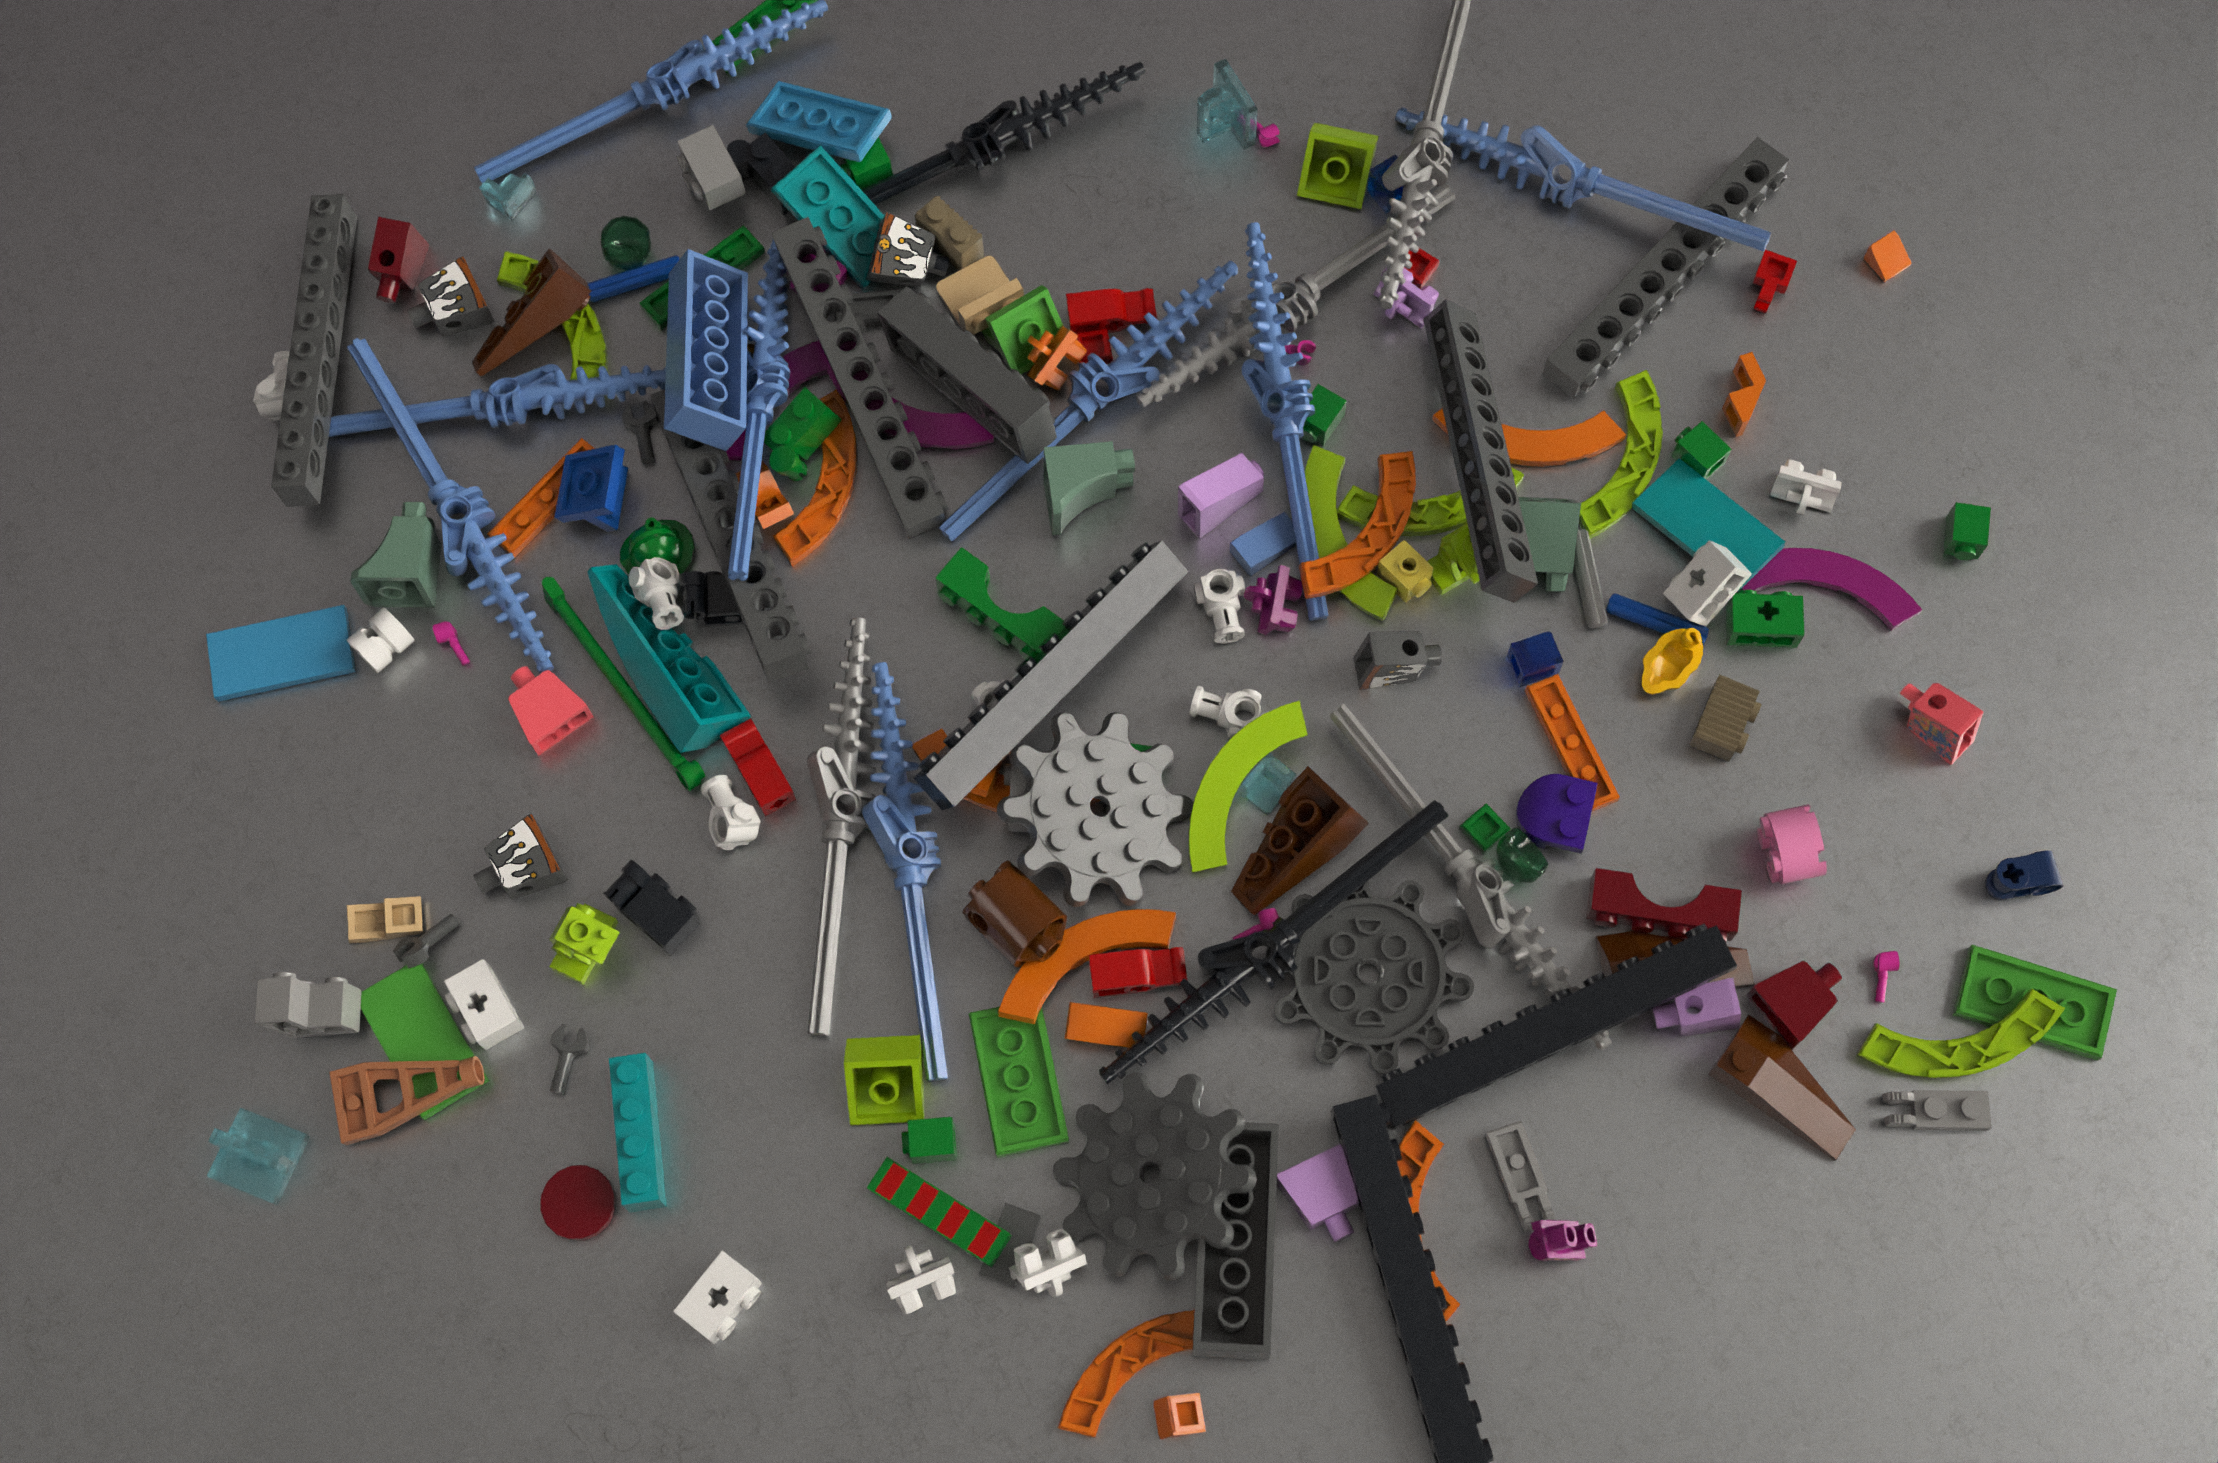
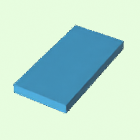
(819, 118)
(280, 653)

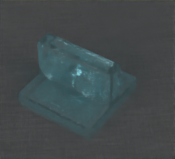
(1226, 108)
(257, 1155)

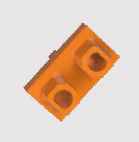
(1051, 353)

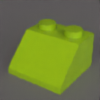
(1337, 165)
(884, 1079)

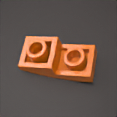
(1104, 1024)

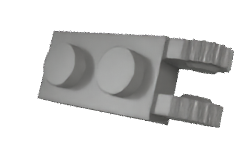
(1941, 1110)
(1519, 1171)

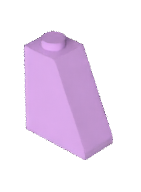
(1219, 493)

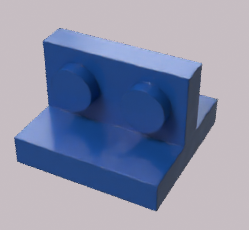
(593, 487)

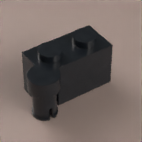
(763, 163)
(709, 598)
(652, 908)

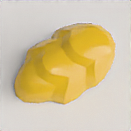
(1671, 660)

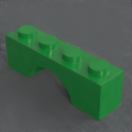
(966, 583)

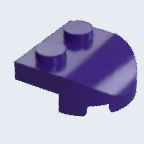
(1557, 811)

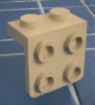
(977, 293)

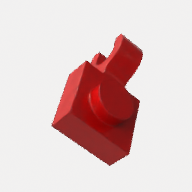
(1773, 275)

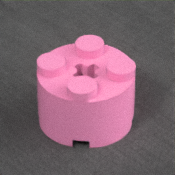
(1793, 844)

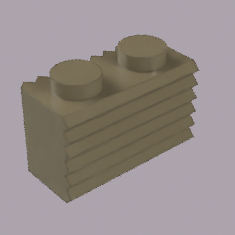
(952, 234)
(1725, 718)

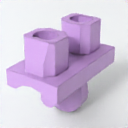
(1412, 301)

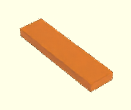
(535, 508)
(1570, 737)

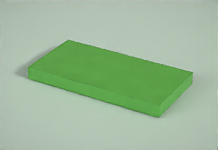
(1997, 983)
(416, 1026)
(1018, 1083)

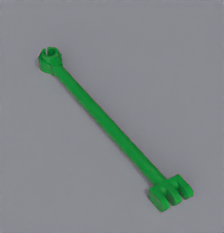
(687, 772)

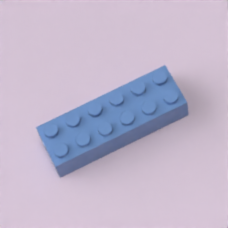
(706, 351)

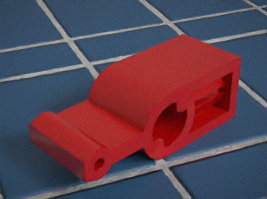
(1108, 309)
(758, 767)
(1136, 971)

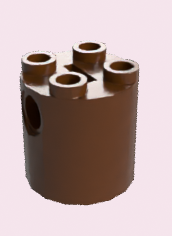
(1016, 916)

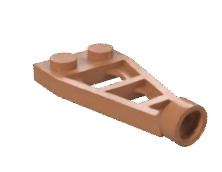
(356, 1100)

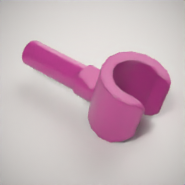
(1267, 135)
(1304, 345)
(446, 632)
(1266, 918)
(1884, 963)

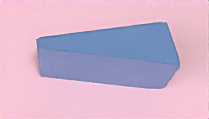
(1264, 543)

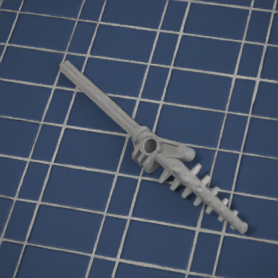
(1421, 164)
(1298, 301)
(835, 779)
(1478, 883)

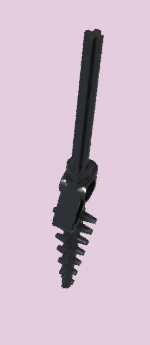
(984, 140)
(1233, 962)

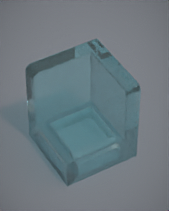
(510, 195)
(1267, 783)

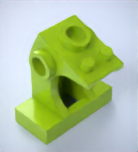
(1454, 550)
(581, 940)

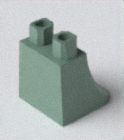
(1082, 477)
(1552, 537)
(404, 565)

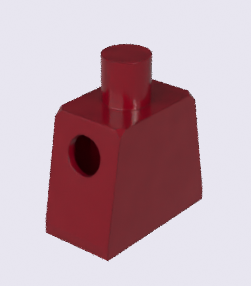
(396, 257)
(1796, 999)

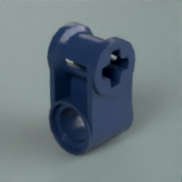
(2024, 876)

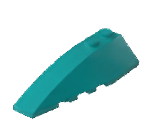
(674, 681)

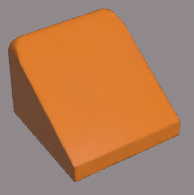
(1887, 256)
(1179, 1415)

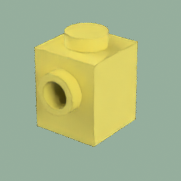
(1406, 571)

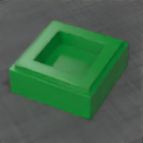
(1484, 828)

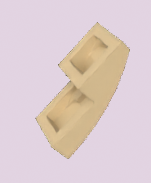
(384, 920)

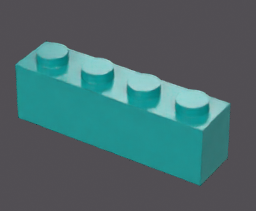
(637, 1132)

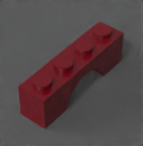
(1617, 900)

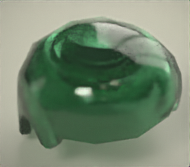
(625, 243)
(1520, 857)

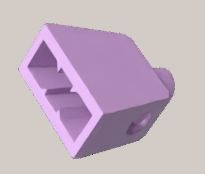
(1717, 1009)
(1322, 1192)

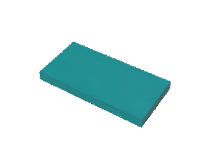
(836, 204)
(1696, 511)

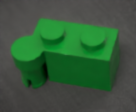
(799, 433)

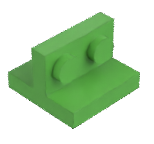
(1014, 324)

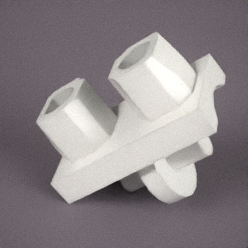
(1805, 488)
(1048, 1268)
(905, 1286)

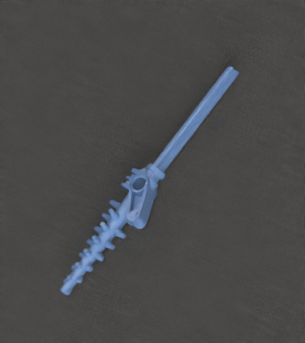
(664, 85)
(1544, 155)
(1123, 378)
(766, 389)
(513, 398)
(1281, 398)
(463, 536)
(894, 826)

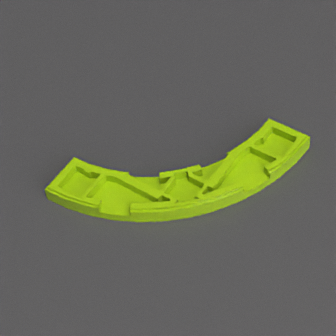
(582, 329)
(1639, 457)
(1322, 480)
(1426, 516)
(1225, 775)
(1968, 1054)

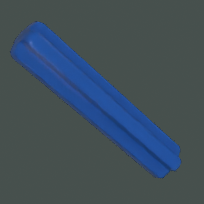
(632, 279)
(1650, 616)

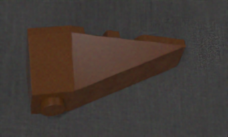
(549, 300)
(1304, 836)
(1625, 945)
(1774, 1080)

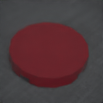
(578, 1202)

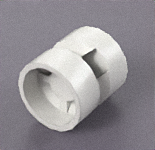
(380, 640)

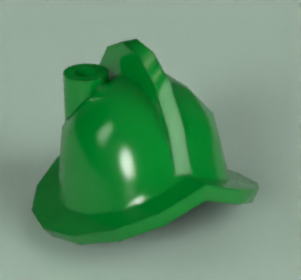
(658, 539)

